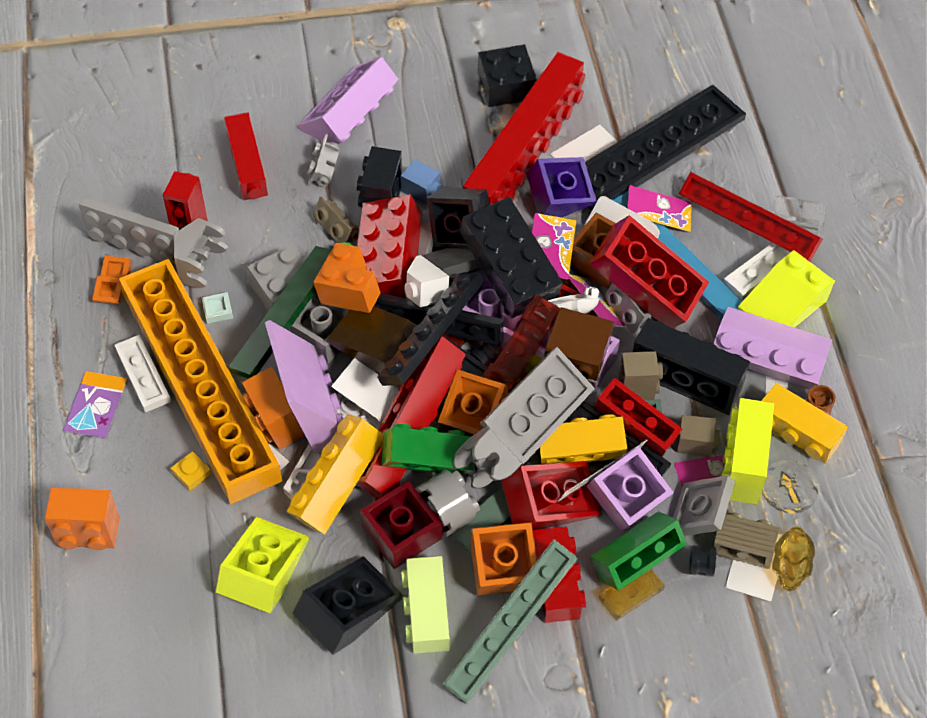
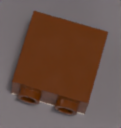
(582, 340)

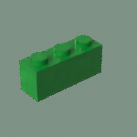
(422, 449)
(638, 550)

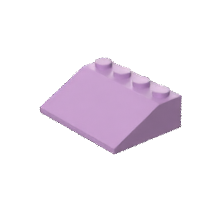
(306, 385)

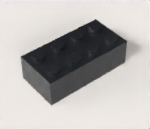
(510, 256)
(693, 366)

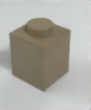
(697, 435)

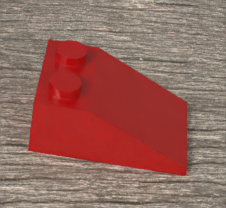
(536, 489)

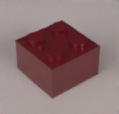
(401, 524)

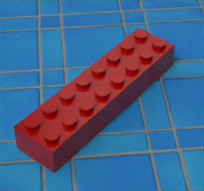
(530, 129)

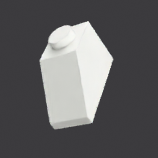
(425, 282)

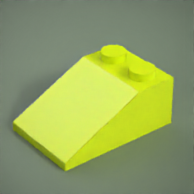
(789, 291)
(261, 564)

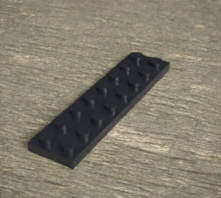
(662, 143)

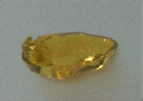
(793, 558)

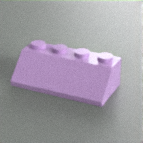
(350, 101)
(774, 347)

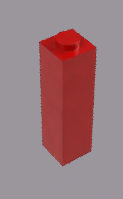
(246, 156)

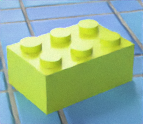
(748, 449)

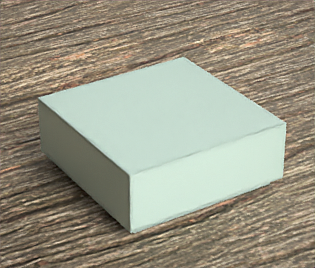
(217, 307)

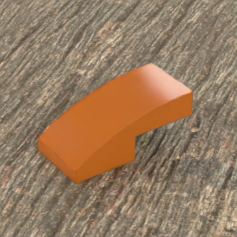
(107, 284)

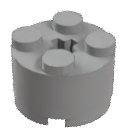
(449, 500)

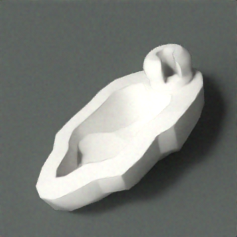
(579, 302)

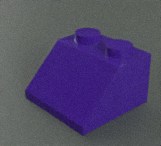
(560, 186)

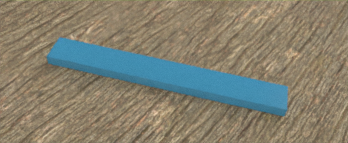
(717, 294)

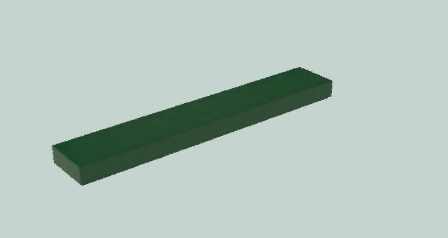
(283, 312)

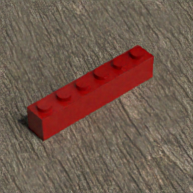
(414, 405)

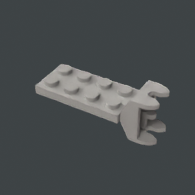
(154, 238)
(524, 419)

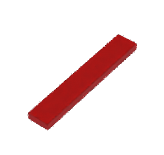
(750, 216)

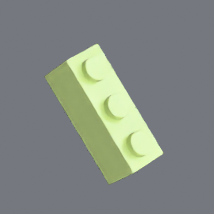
(426, 605)

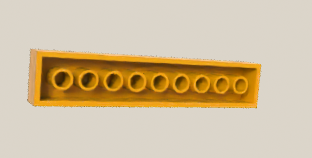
(201, 382)

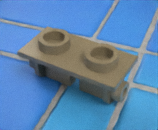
(331, 219)

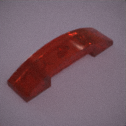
(524, 342)

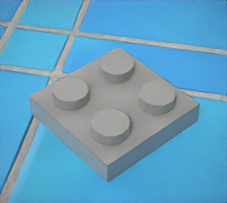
(703, 505)

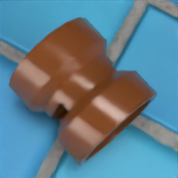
(822, 398)

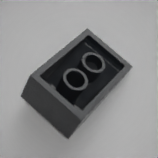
(346, 604)

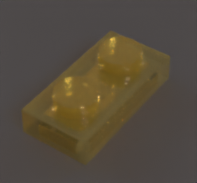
(632, 595)

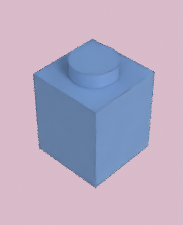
(420, 181)

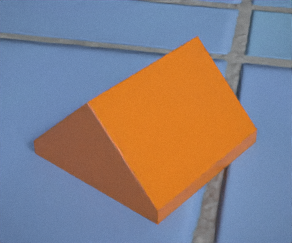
(471, 401)

